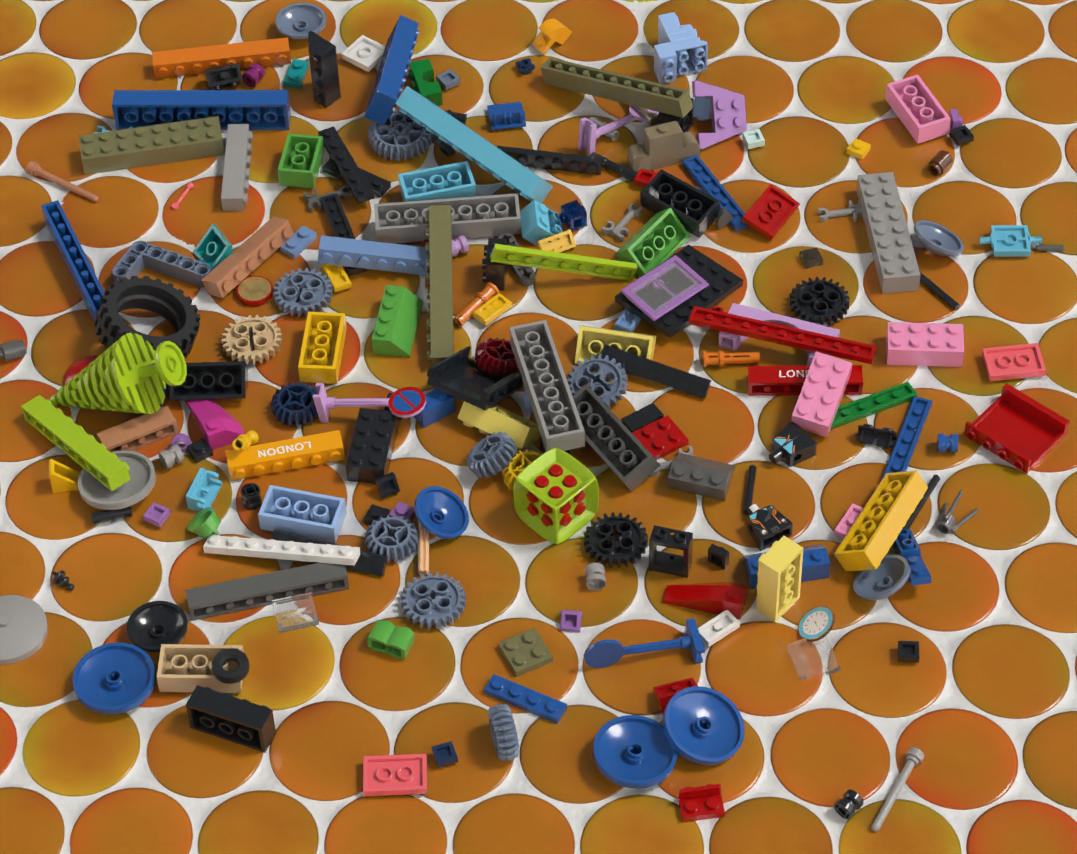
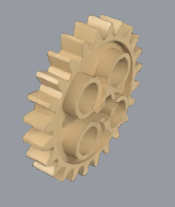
(237, 341)

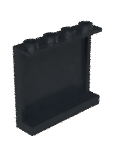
(464, 380)

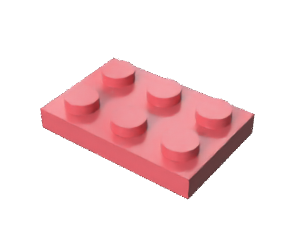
(1013, 362)
(395, 775)

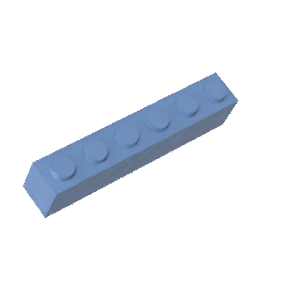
(372, 255)

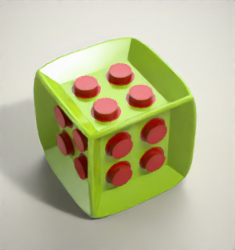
(556, 495)

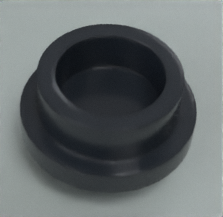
(447, 149)

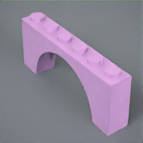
(733, 341)

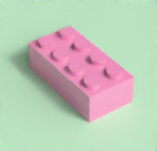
(917, 109)
(925, 344)
(821, 394)

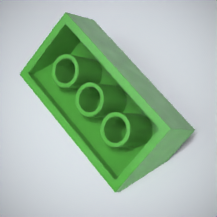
(654, 242)
(396, 322)

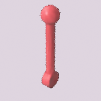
(175, 206)

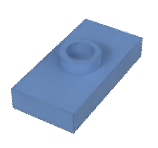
(627, 322)

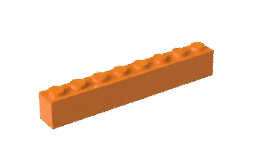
(199, 59)

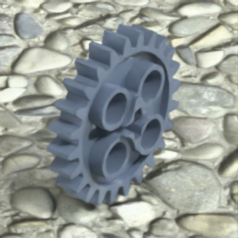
(303, 292)
(606, 371)
(433, 600)

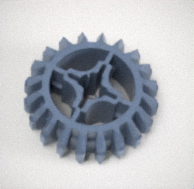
(491, 455)
(392, 537)
(503, 732)

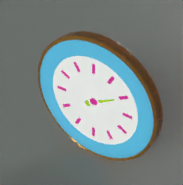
(816, 623)

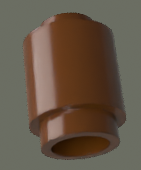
(940, 163)

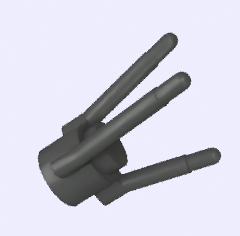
(947, 521)

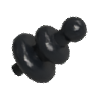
(62, 580)

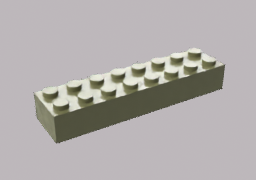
(151, 145)

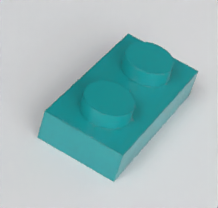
(296, 74)

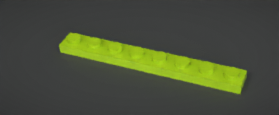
(563, 262)

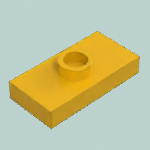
(557, 242)
(338, 277)
(492, 309)

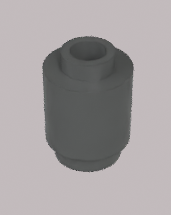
(12, 350)

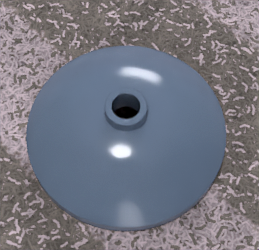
(299, 19)
(938, 238)
(884, 580)

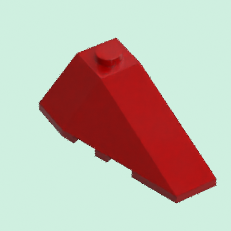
(709, 597)

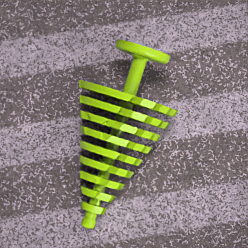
(126, 377)

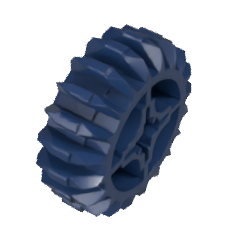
(299, 404)

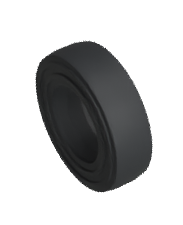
(226, 655)

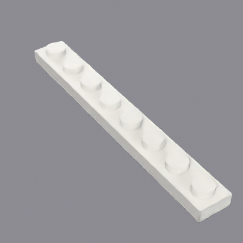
(282, 550)

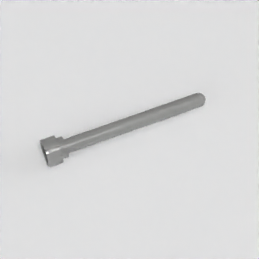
(913, 758)

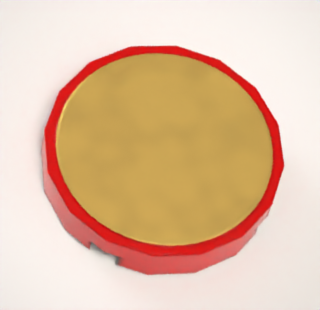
(254, 290)

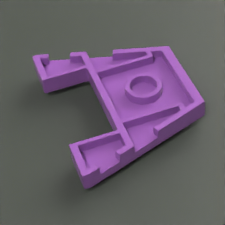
(727, 113)

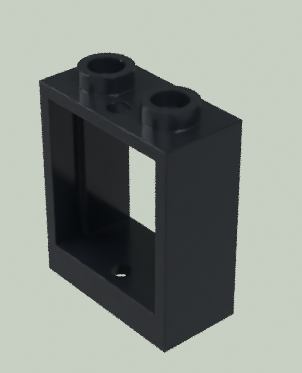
(668, 562)

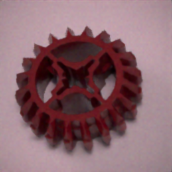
(496, 357)

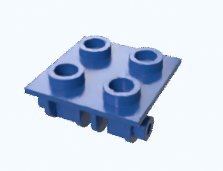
(506, 116)

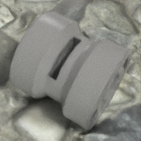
(171, 456)
(595, 573)

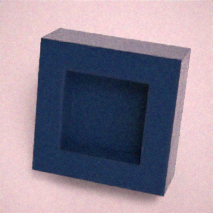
(444, 754)

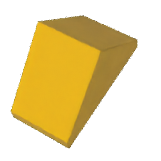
(62, 477)

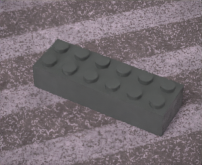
(613, 440)

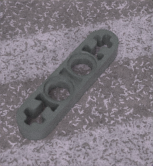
(519, 271)

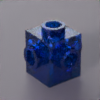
(573, 215)

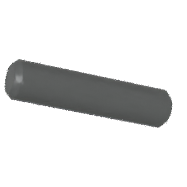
(1049, 248)

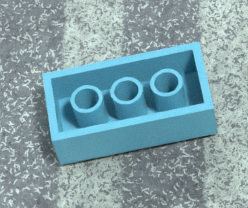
(438, 183)

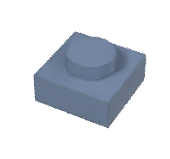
(448, 79)

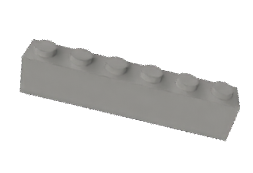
(236, 167)

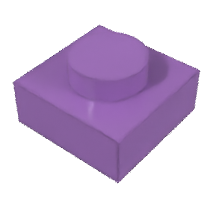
(956, 120)
(403, 509)
(156, 514)

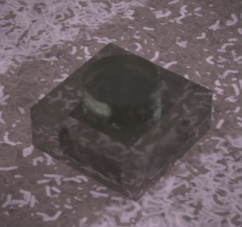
(811, 258)

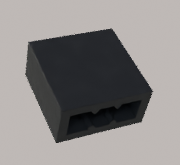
(494, 271)

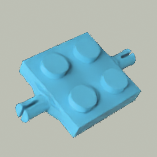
(1010, 240)

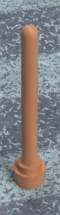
(35, 169)

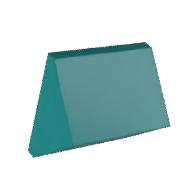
(213, 247)

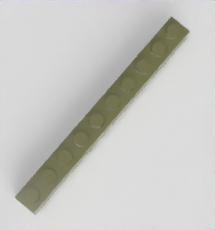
(617, 87)
(440, 283)

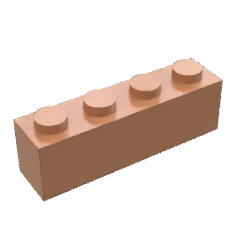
(139, 431)

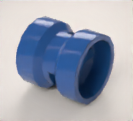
(945, 443)

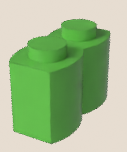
(391, 639)

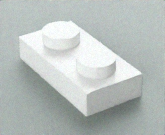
(718, 628)

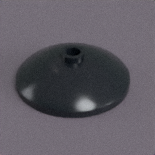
(153, 619)

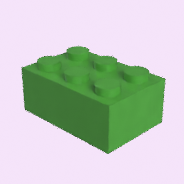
(301, 160)

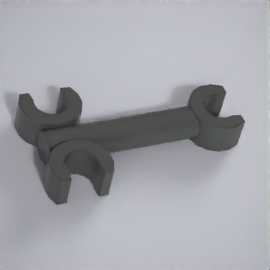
(314, 200)

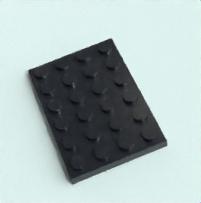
(720, 282)

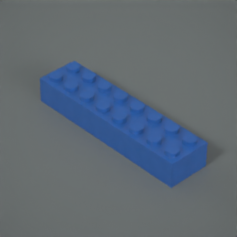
(392, 70)

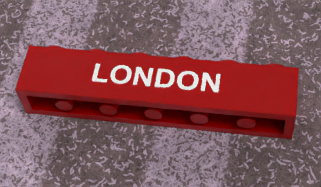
(790, 380)

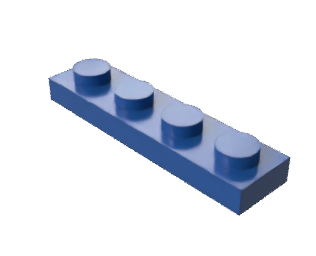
(525, 698)

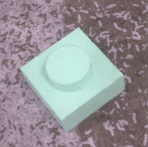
(753, 139)

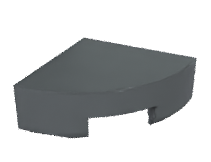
(723, 218)

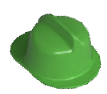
(204, 523)

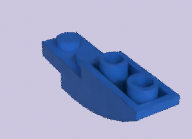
(907, 547)

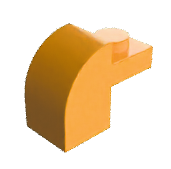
(551, 31)

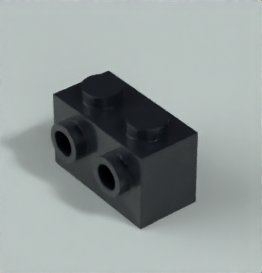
(223, 75)

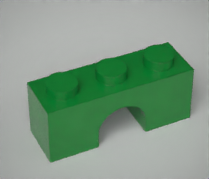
(423, 81)

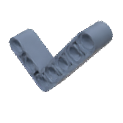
(147, 255)

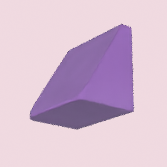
(570, 620)

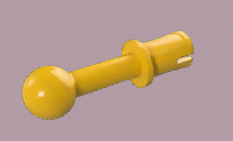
(245, 440)

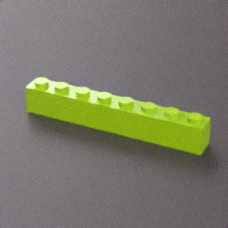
(76, 442)

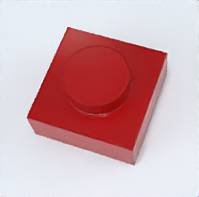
(643, 177)

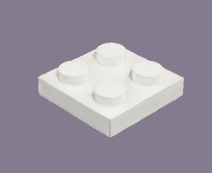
(364, 53)

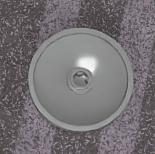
(141, 483)
(21, 628)

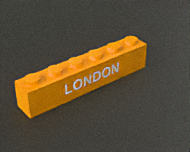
(285, 455)

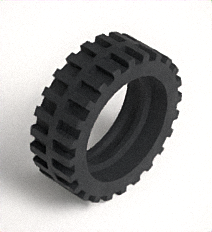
(150, 296)

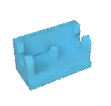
(203, 490)

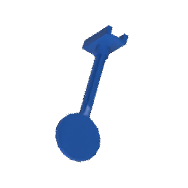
(608, 652)

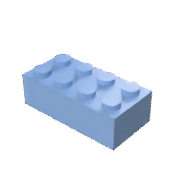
(302, 513)

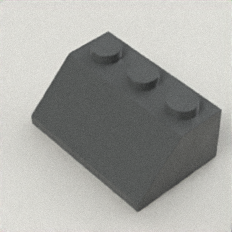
(700, 476)

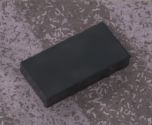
(642, 417)

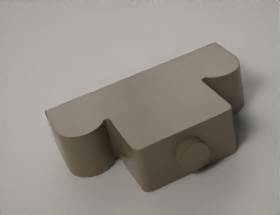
(662, 147)

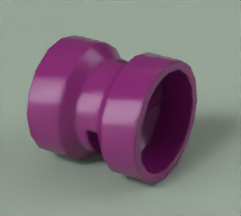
(253, 75)

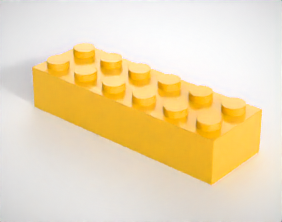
(881, 521)

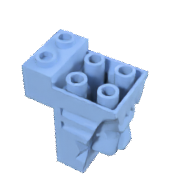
(678, 49)

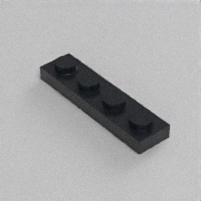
(377, 184)

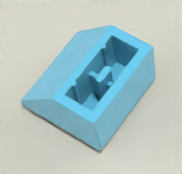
(539, 222)

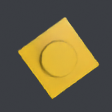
(858, 149)

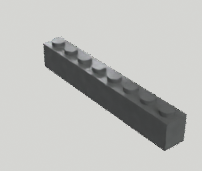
(263, 588)

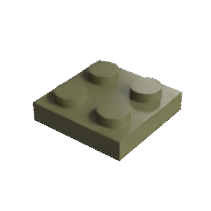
(525, 652)

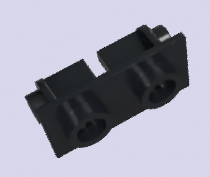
(869, 433)

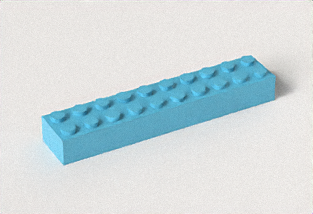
(473, 146)

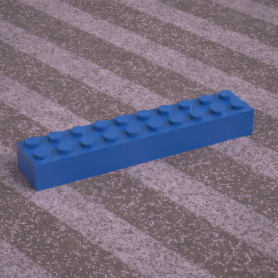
(151, 107)

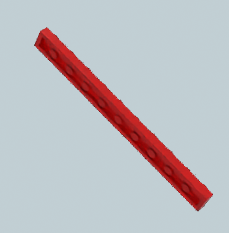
(782, 335)

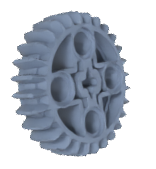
(399, 137)

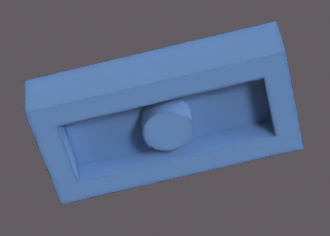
(298, 242)

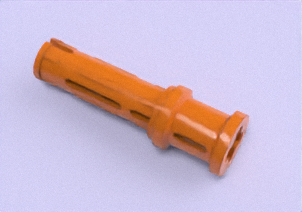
(480, 298)
(720, 358)

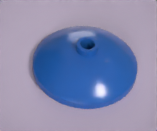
(441, 512)

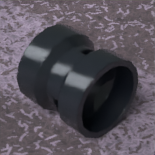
(251, 496)
(848, 804)

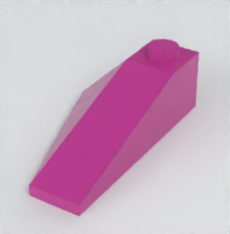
(214, 423)

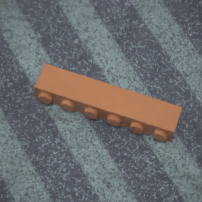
(247, 257)

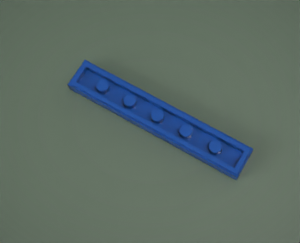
(712, 187)
(909, 435)

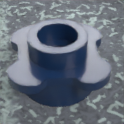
(525, 66)

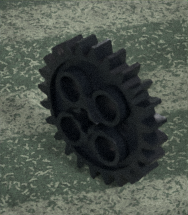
(819, 301)
(630, 538)

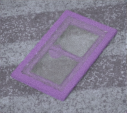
(664, 288)

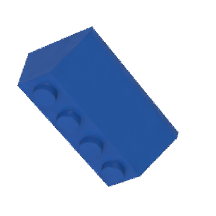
(814, 565)

